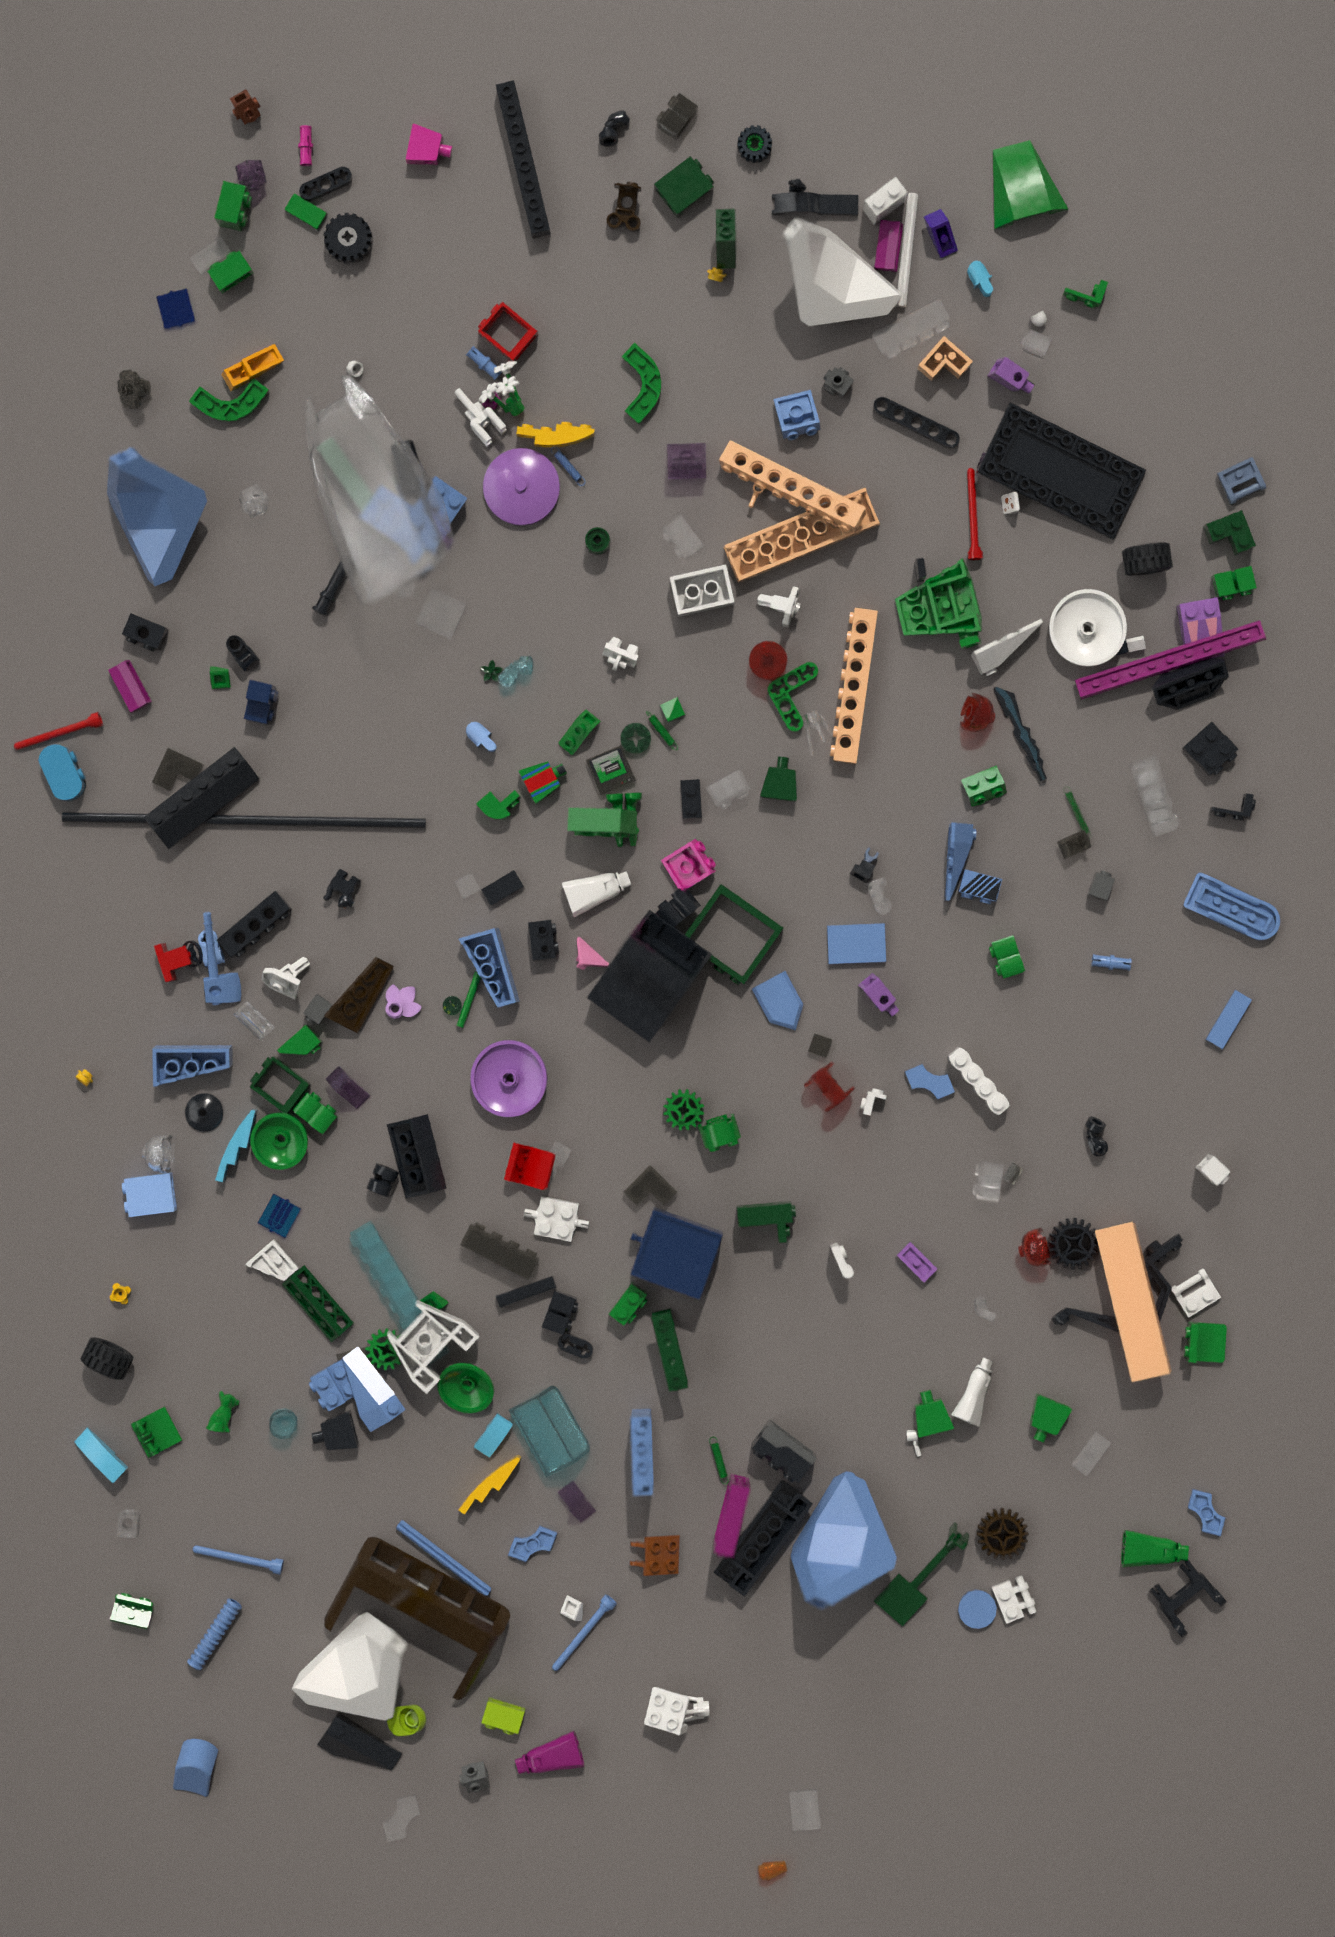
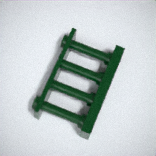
(669, 1350)

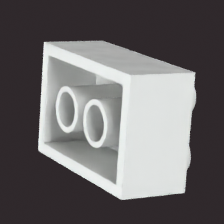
(702, 590)

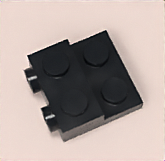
(1211, 749)

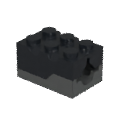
(783, 1451)

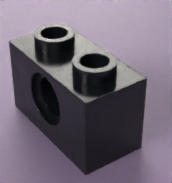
(156, 632)

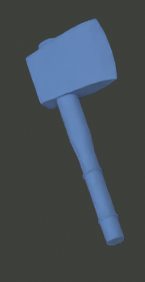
(222, 987)

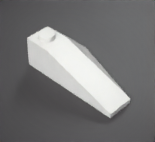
(995, 653)

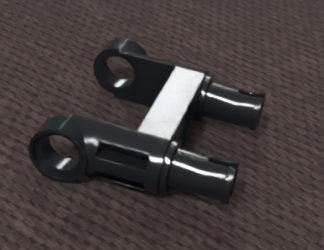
(1196, 1582)

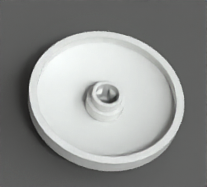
(1089, 609)

